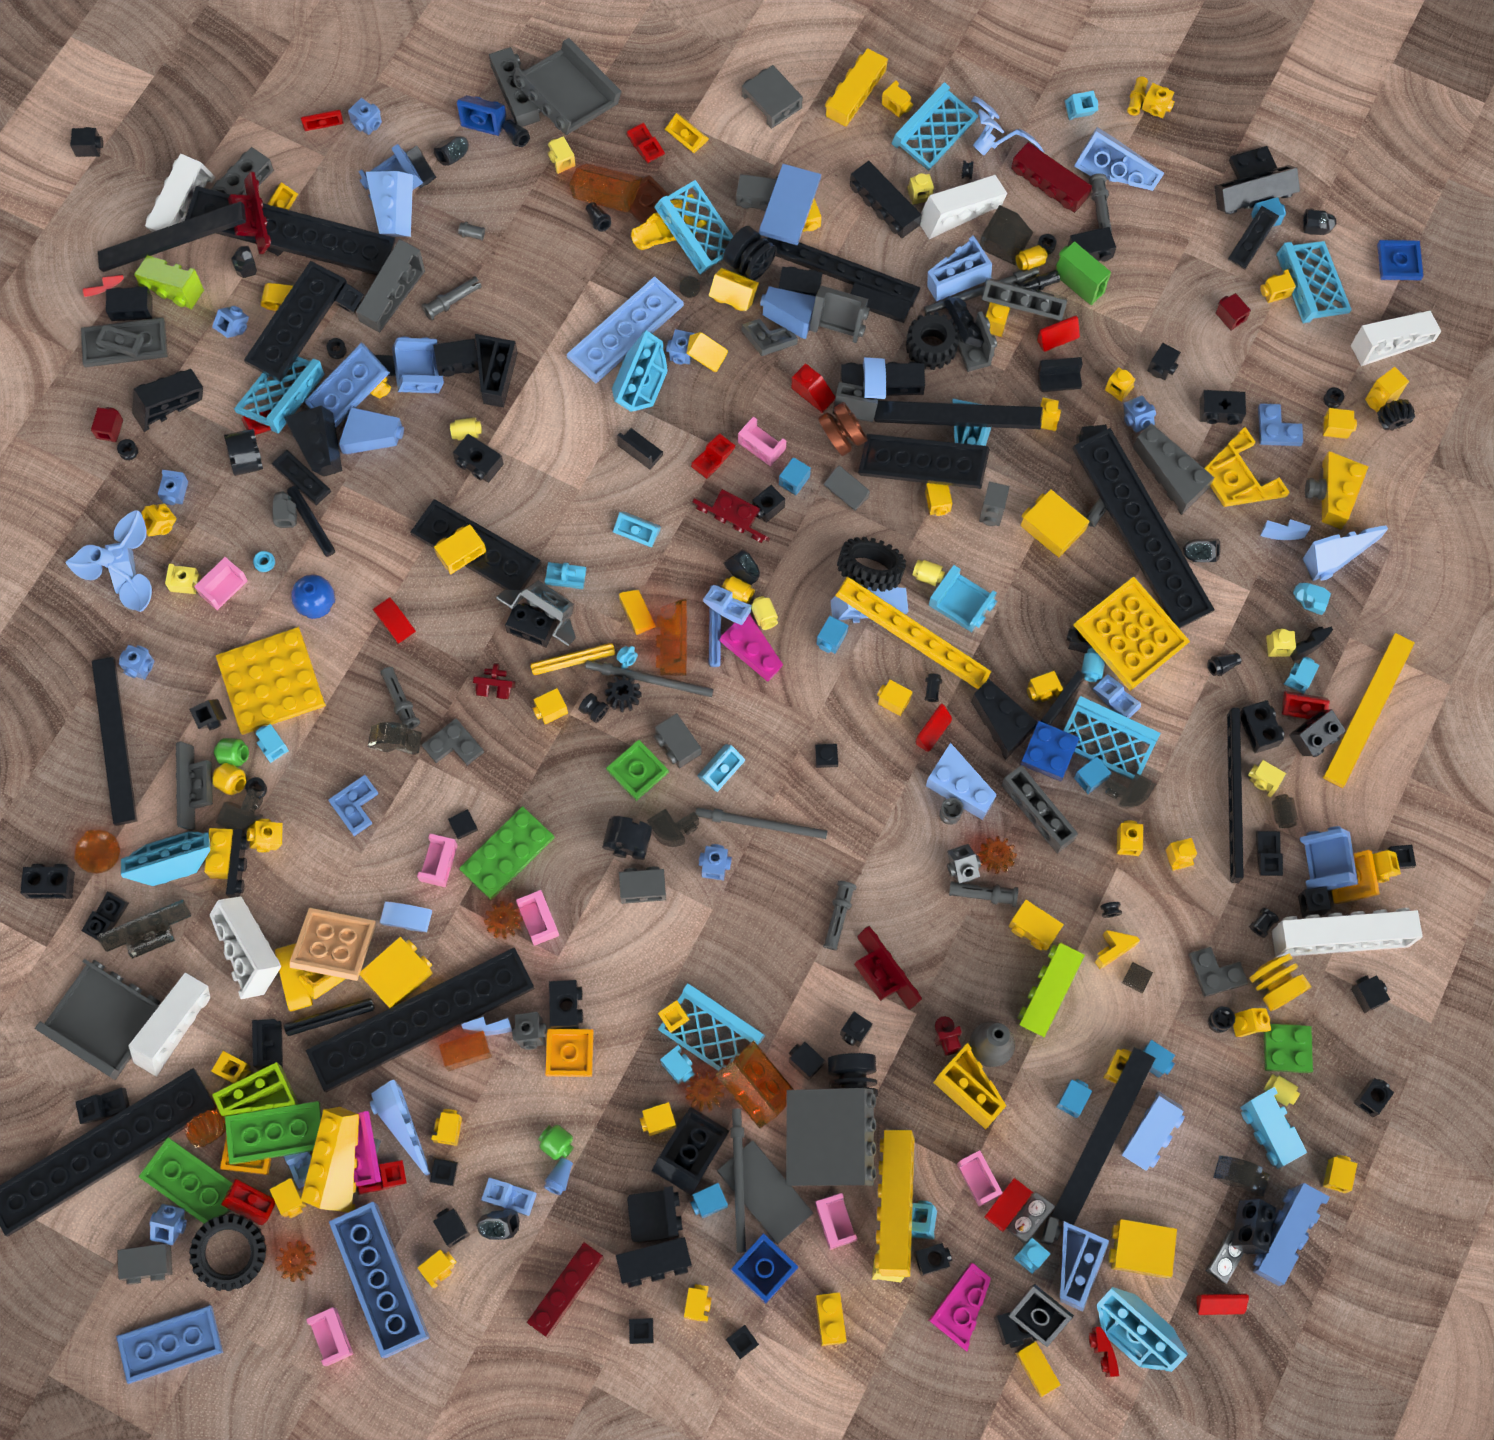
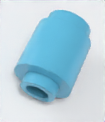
(1092, 666)

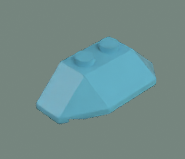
(641, 374)
(167, 859)
(1139, 1331)

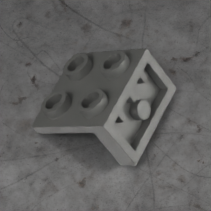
(976, 357)

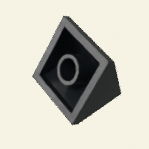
(1040, 1315)

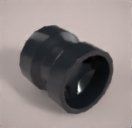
(593, 708)
(1225, 1017)

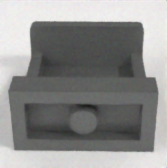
(773, 95)
(839, 312)

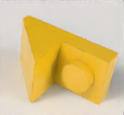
(1119, 944)

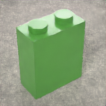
(1082, 273)

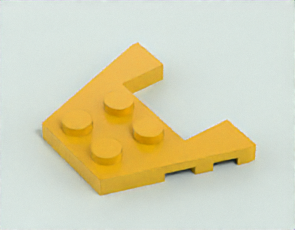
(1233, 479)

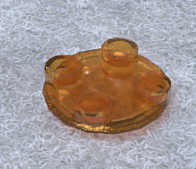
(97, 851)

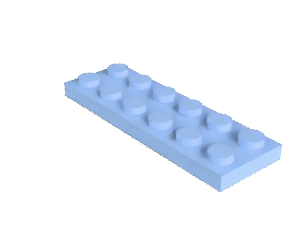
(617, 334)

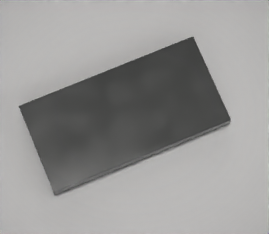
(153, 347)
(766, 1194)

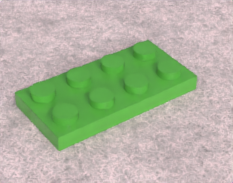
(506, 853)
(272, 1132)
(187, 1181)

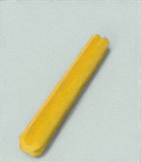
(572, 658)

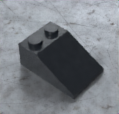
(690, 1151)

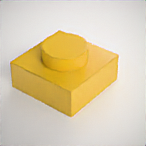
(673, 1016)

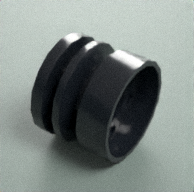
(749, 253)
(852, 1071)

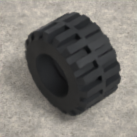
(932, 326)

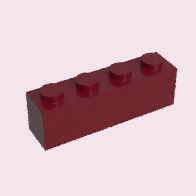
(1051, 177)
(565, 1290)

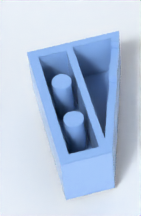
(392, 201)

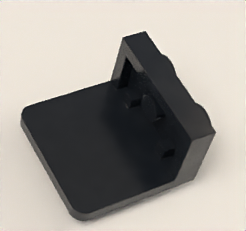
(654, 1215)

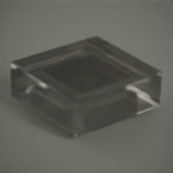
(1137, 977)

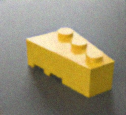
(1343, 485)
(970, 1088)

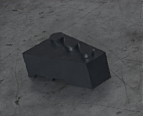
(317, 439)

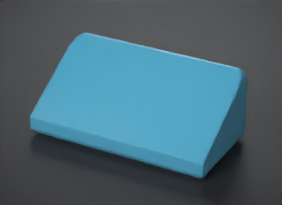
(636, 529)
(721, 767)

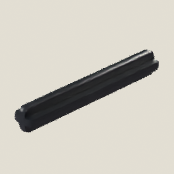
(311, 521)
(329, 1017)

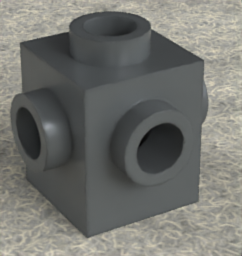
(963, 864)
(529, 1030)

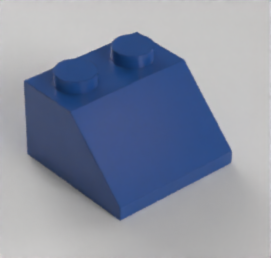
(481, 114)

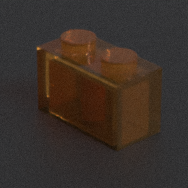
(465, 1051)

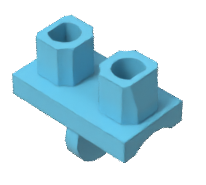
(565, 575)

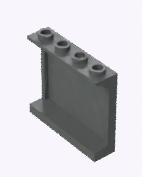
(568, 88)
(99, 1018)
(830, 1137)

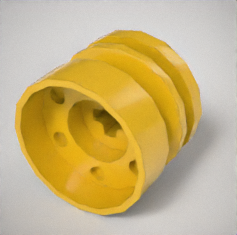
(1280, 982)

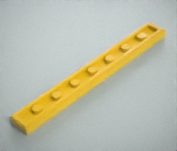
(913, 633)
(1368, 710)

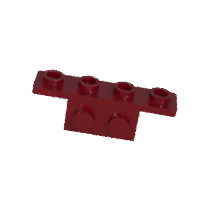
(255, 220)
(735, 510)
(883, 972)

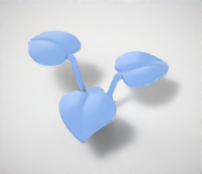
(986, 139)
(88, 561)

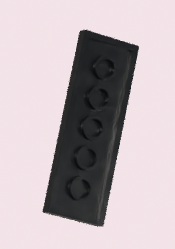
(295, 321)
(924, 461)
(501, 564)

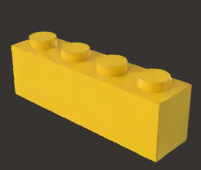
(856, 87)

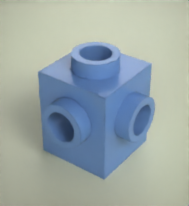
(365, 116)
(230, 321)
(678, 347)
(1139, 413)
(136, 661)
(715, 862)
(167, 1224)

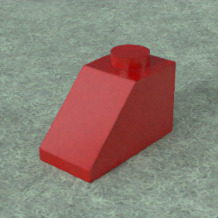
(812, 388)

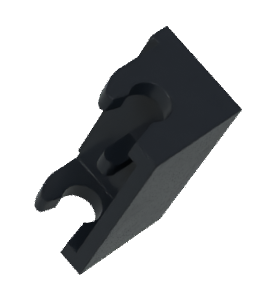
(267, 1043)

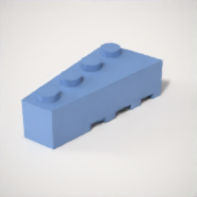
(1290, 1233)

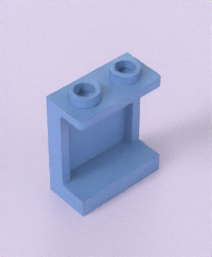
(397, 162)
(416, 365)
(1330, 859)

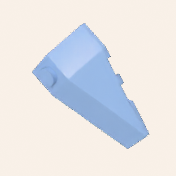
(1118, 162)
(1334, 552)
(394, 1112)

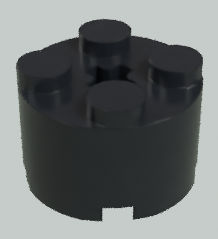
(243, 452)
(627, 837)

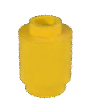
(1031, 258)
(740, 590)

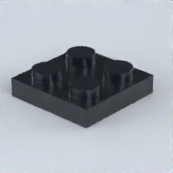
(1252, 162)

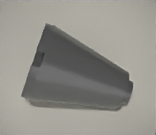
(992, 1044)

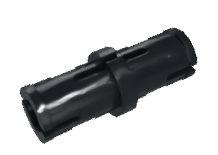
(1041, 281)

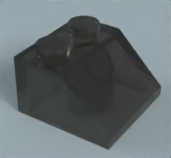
(1005, 235)

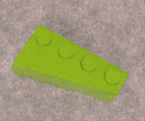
(1051, 990)

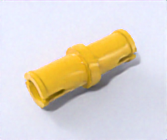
(1137, 96)

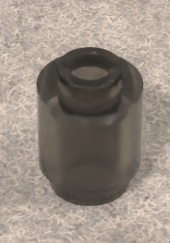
(1284, 811)

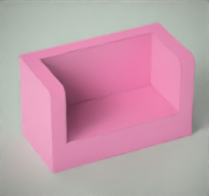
(760, 443)
(221, 583)
(438, 860)
(537, 917)
(979, 1178)
(835, 1221)
(330, 1336)

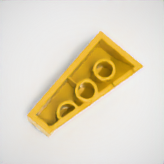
(333, 1161)

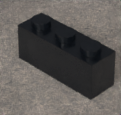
(654, 1262)

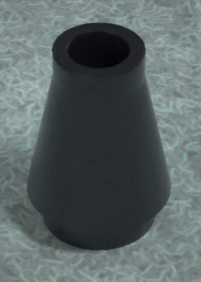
(516, 133)
(600, 219)
(1221, 664)

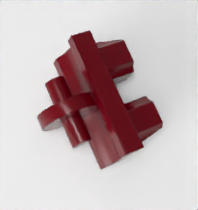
(483, 684)
(947, 1035)

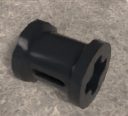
(1264, 922)

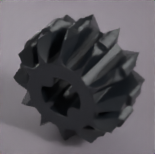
(1396, 414)
(624, 700)

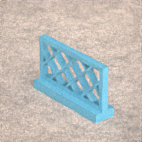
(919, 120)
(682, 232)
(1302, 296)
(292, 396)
(1115, 721)
(717, 1012)

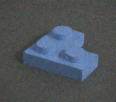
(1275, 432)
(349, 802)

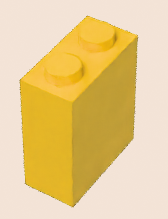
(1054, 523)
(396, 972)
(1143, 1248)

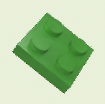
(637, 770)
(1288, 1048)

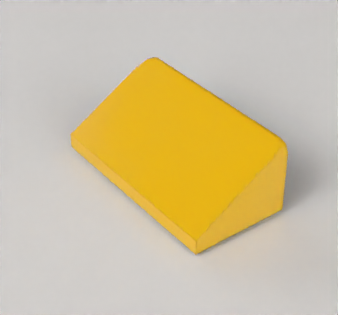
(686, 133)
(282, 197)
(706, 351)
(636, 611)
(318, 983)
(1038, 1369)

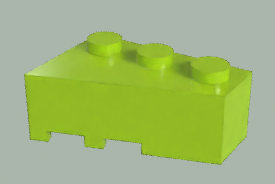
(170, 282)
(257, 1092)

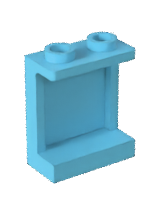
(962, 600)

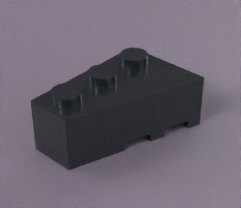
(496, 367)
(164, 396)
(1003, 717)

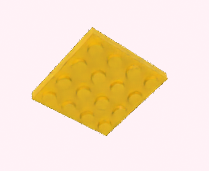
(1131, 633)
(270, 680)

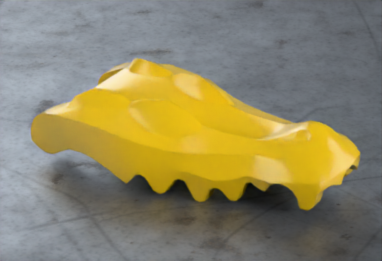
(655, 230)

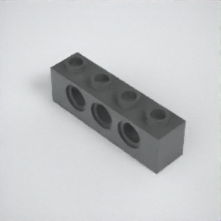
(501, 63)
(249, 161)
(1024, 298)
(1039, 809)

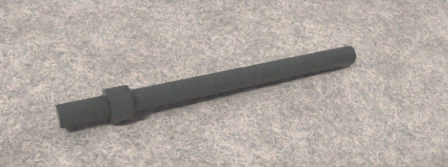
(1017, 277)
(608, 669)
(718, 815)
(737, 1134)

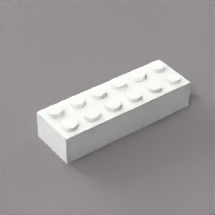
(1346, 933)

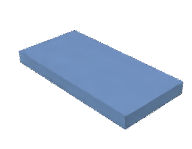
(790, 204)
(349, 383)
(169, 1344)

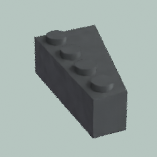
(391, 286)
(1172, 468)

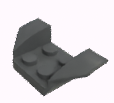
(550, 601)

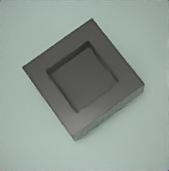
(1051, 1231)

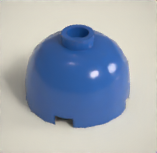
(313, 596)

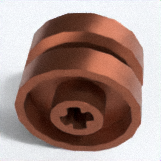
(840, 430)

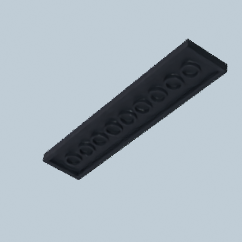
(307, 234)
(1143, 528)
(419, 1019)
(102, 1151)

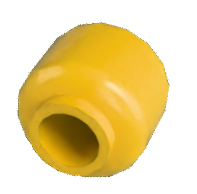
(229, 779)

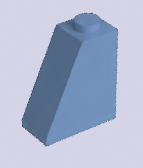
(789, 309)
(369, 431)

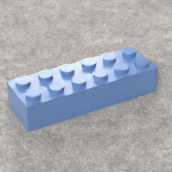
(379, 1280)

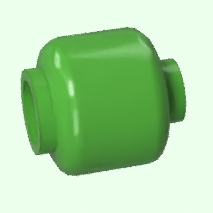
(231, 751)
(556, 1142)

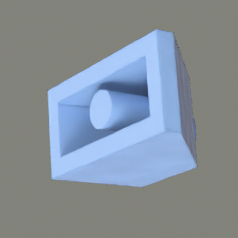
(124, 562)

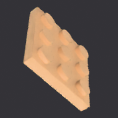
(332, 944)

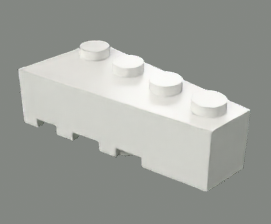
(177, 193)
(960, 205)
(1394, 336)
(245, 947)
(168, 1024)

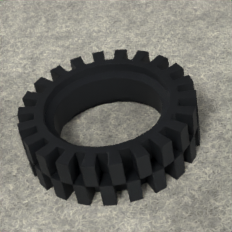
(874, 551)
(229, 1281)

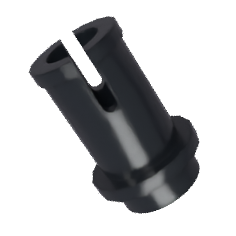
(933, 686)

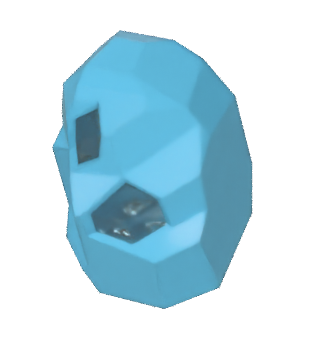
(1312, 597)

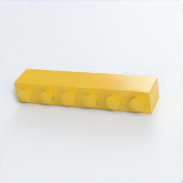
(896, 1203)

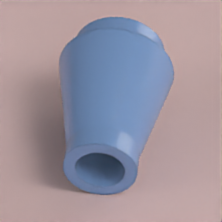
(558, 1178)

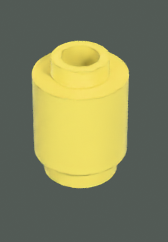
(462, 427)
(928, 572)
(764, 612)
(1286, 1090)

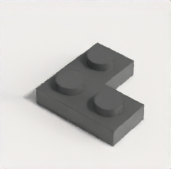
(768, 341)
(452, 738)
(1211, 977)

